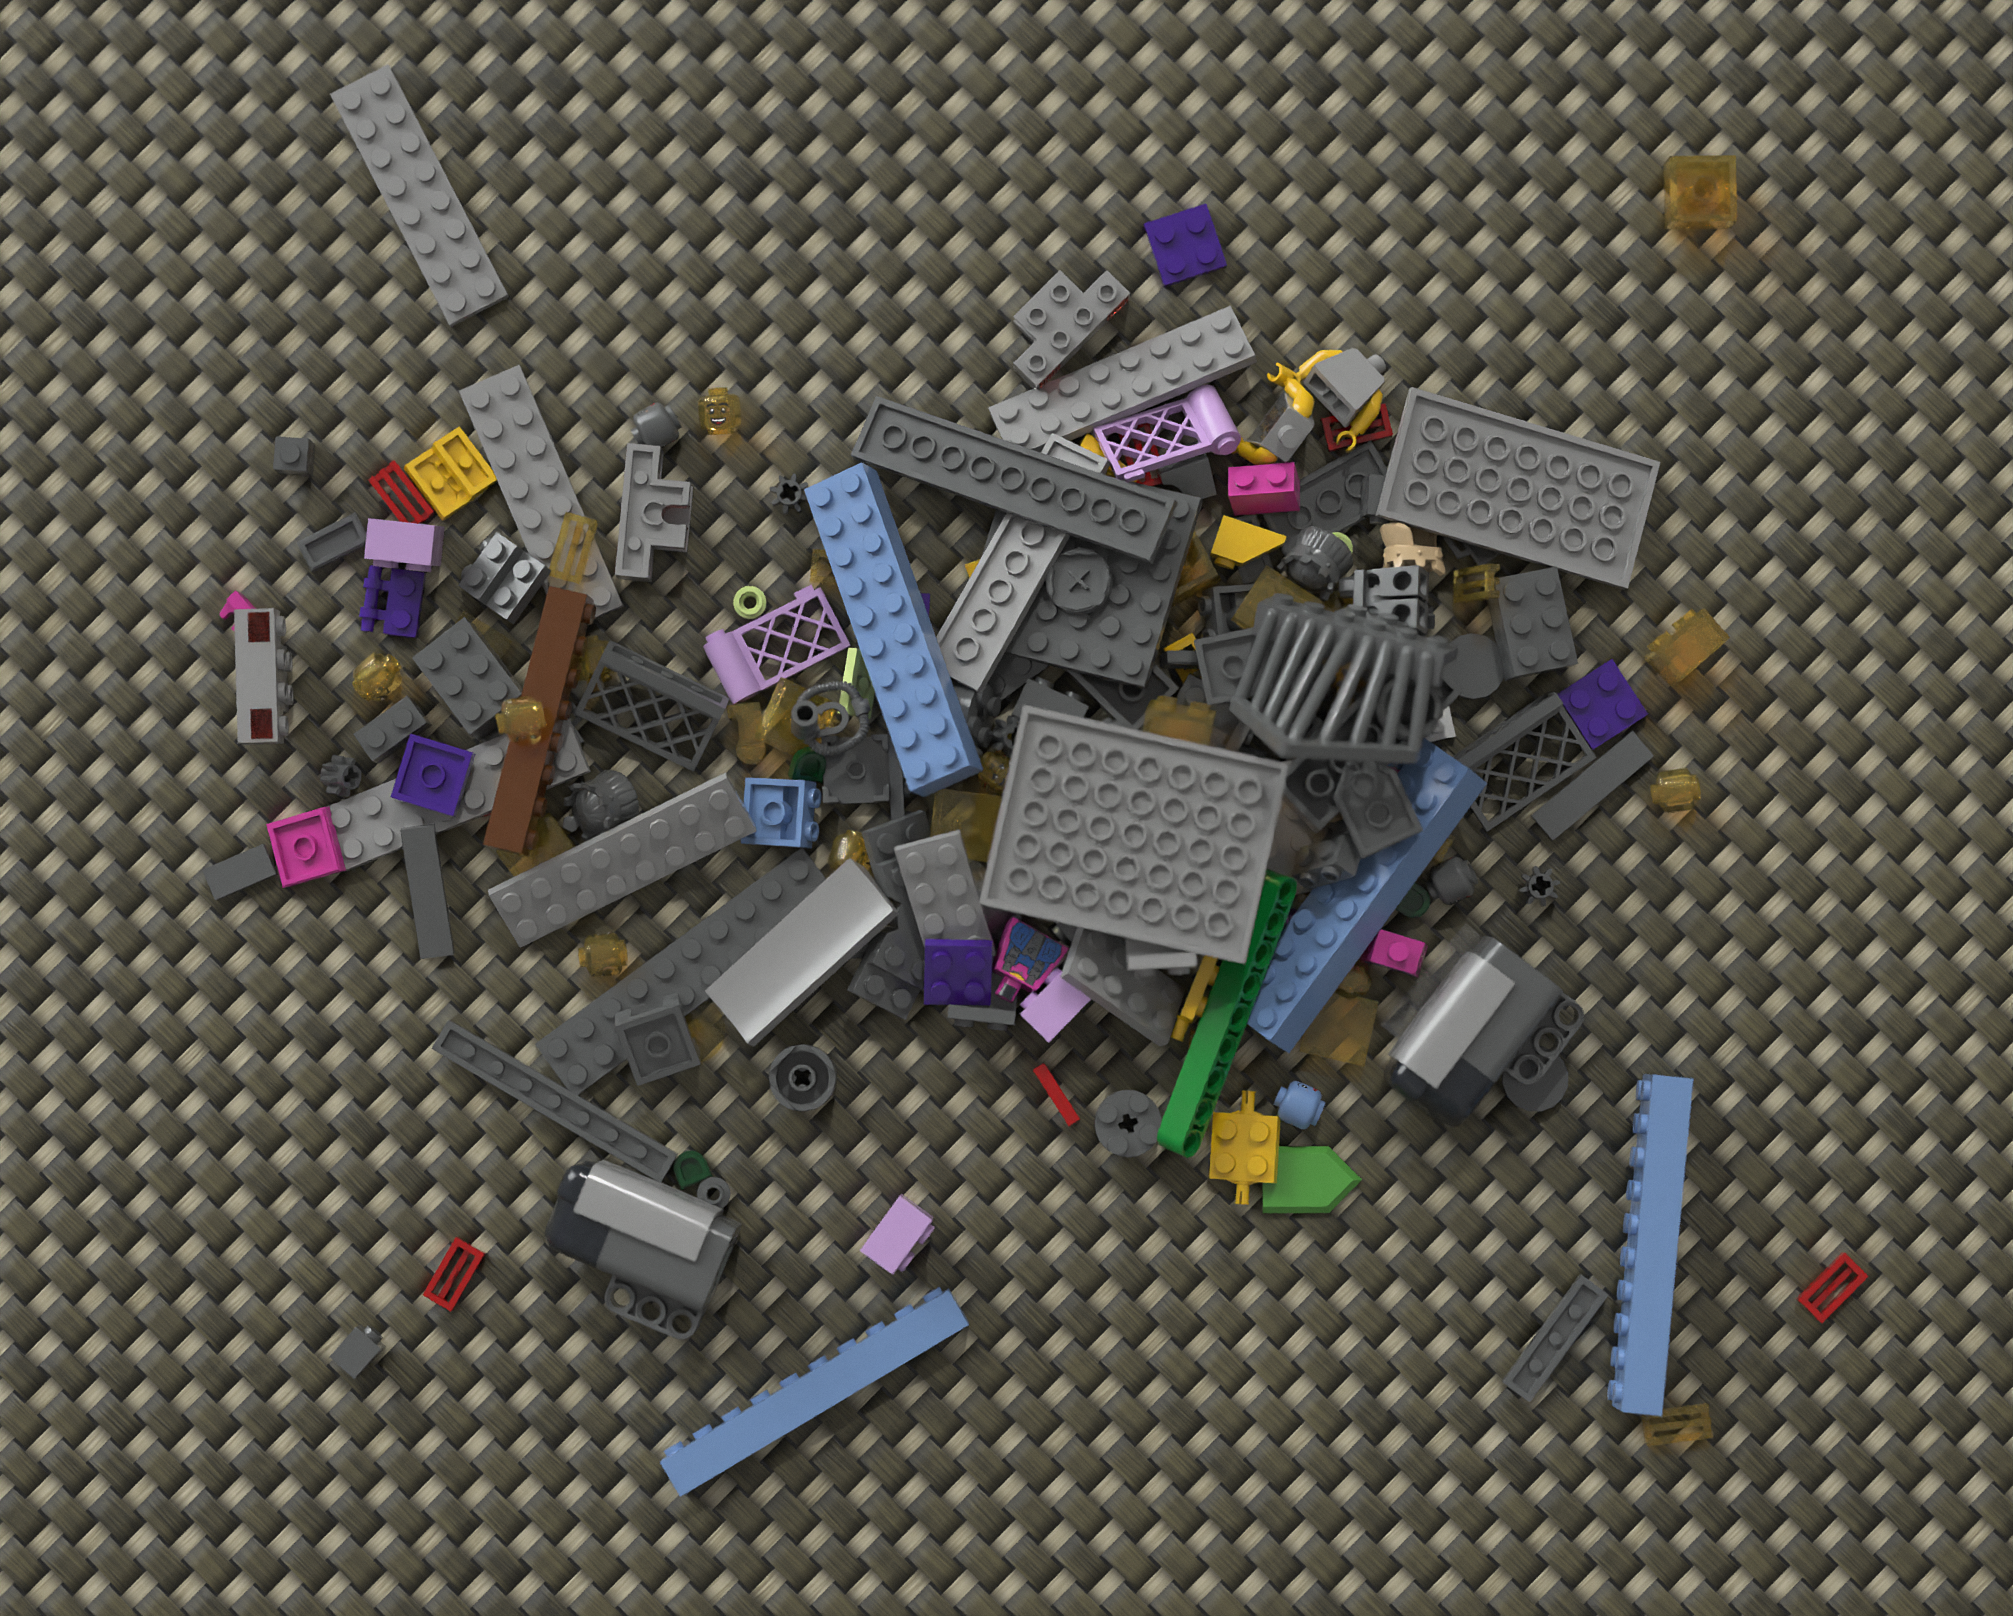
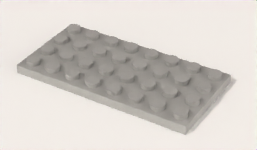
(1517, 488)

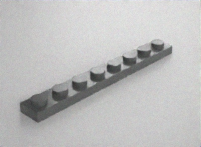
(554, 1101)

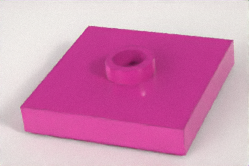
(306, 847)

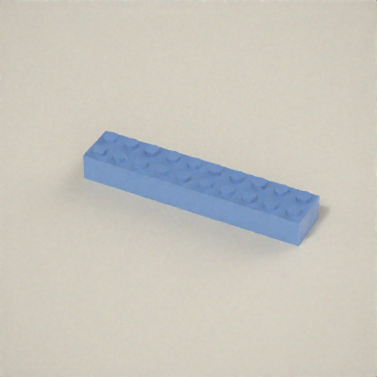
(893, 630)
(1346, 915)
(1651, 1244)

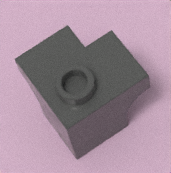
(1190, 475)

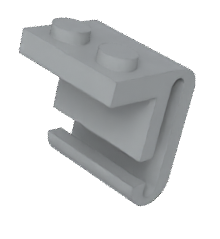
(1147, 956)

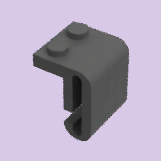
(997, 1015)

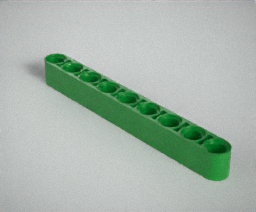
(1224, 1023)

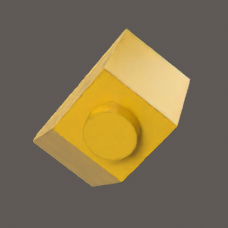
(1242, 543)

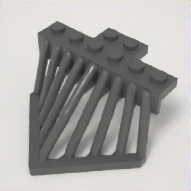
(1345, 637)

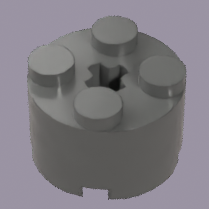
(978, 711)
(802, 1058)
(1119, 1140)

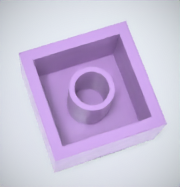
(404, 542)
(1053, 1006)
(897, 1234)

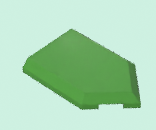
(1308, 1181)

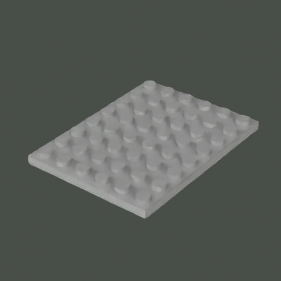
(1134, 834)

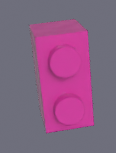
(1264, 488)

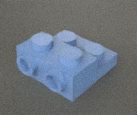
(782, 812)

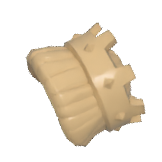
(1411, 547)

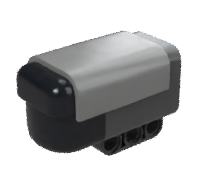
(1475, 1028)
(645, 1235)

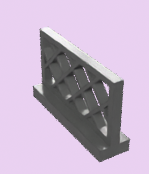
(669, 685)
(1509, 733)

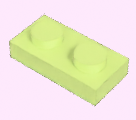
(857, 675)

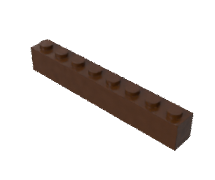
(529, 762)

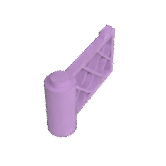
(1207, 421)
(734, 660)

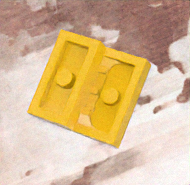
(451, 473)

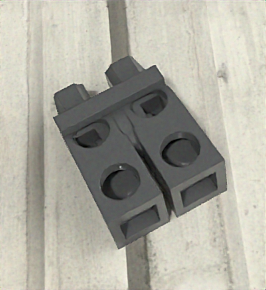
(1391, 591)

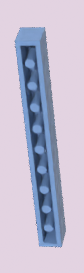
(813, 1392)

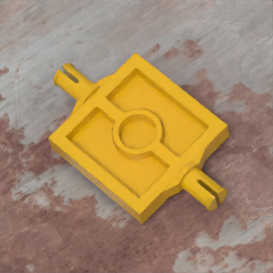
(1196, 1001)
(1244, 1147)

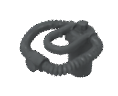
(805, 718)

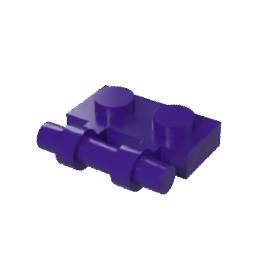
(403, 602)

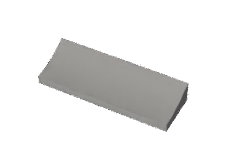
(802, 951)

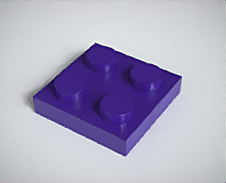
(1185, 245)
(1602, 704)
(433, 775)
(957, 972)

